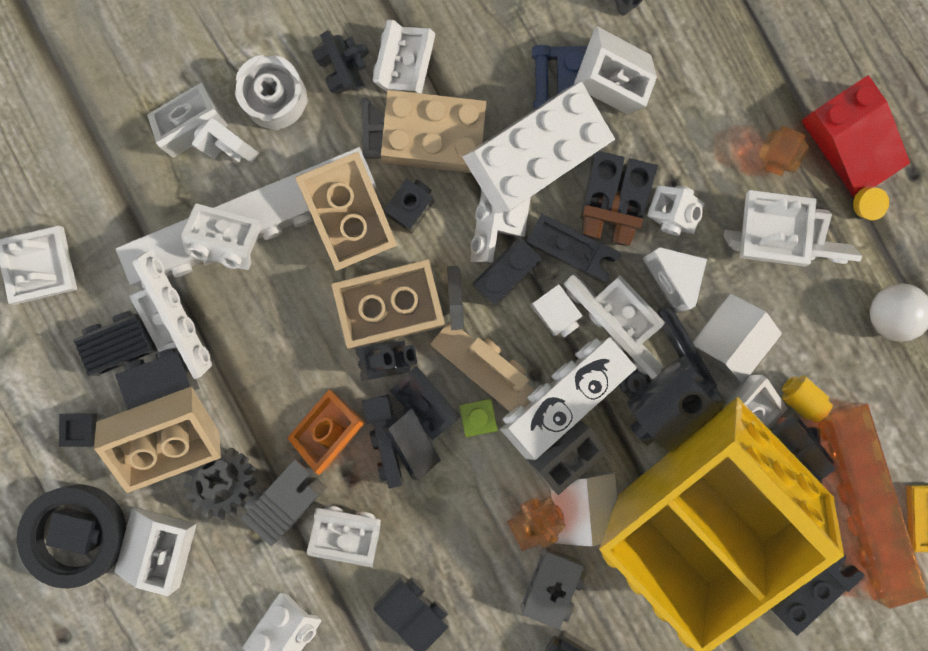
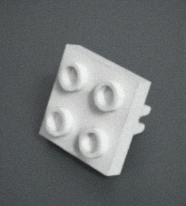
(778, 228)
(36, 265)

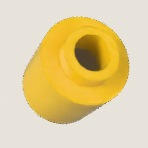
(806, 398)

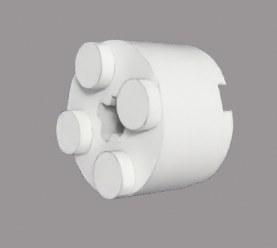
(268, 73)

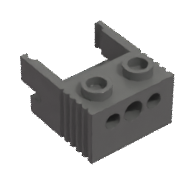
(283, 503)

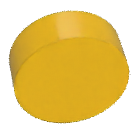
(871, 203)

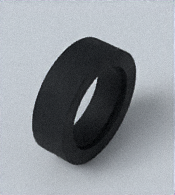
(32, 544)

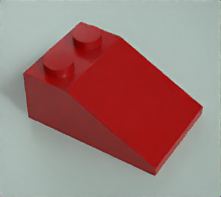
(858, 136)

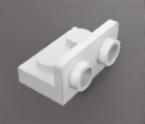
(213, 138)
(220, 236)

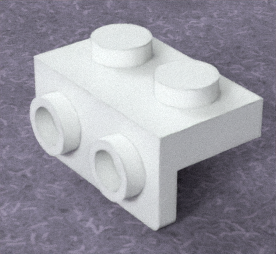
(403, 58)
(344, 536)
(283, 627)

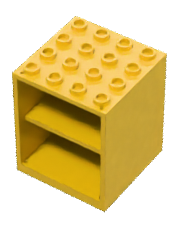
(722, 529)

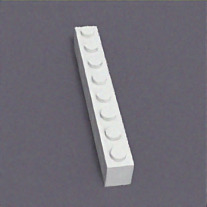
(274, 205)

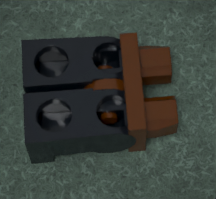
(612, 207)

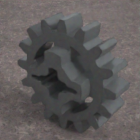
(216, 498)

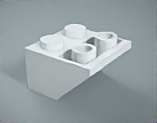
(617, 72)
(154, 551)

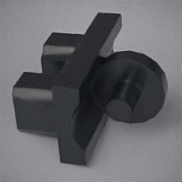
(346, 59)
(385, 359)

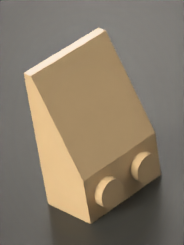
(346, 211)

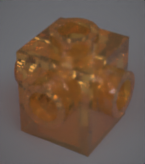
(537, 523)

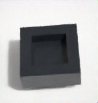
(77, 429)

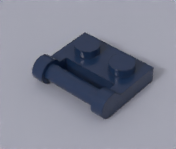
(568, 64)

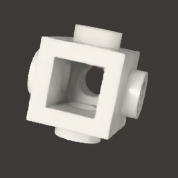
(676, 209)

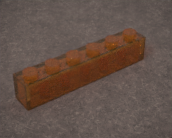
(872, 506)

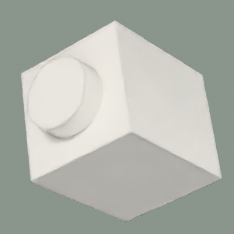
(557, 312)

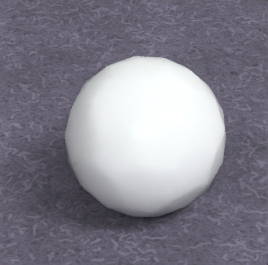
(900, 312)

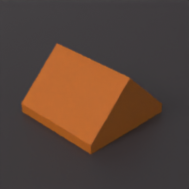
(326, 431)

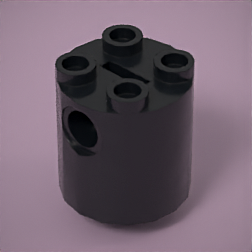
(674, 405)

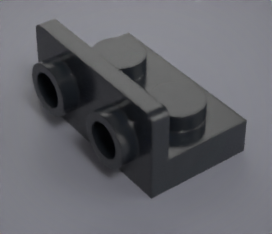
(426, 401)

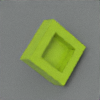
(478, 417)

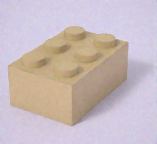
(431, 130)
(388, 304)
(157, 440)

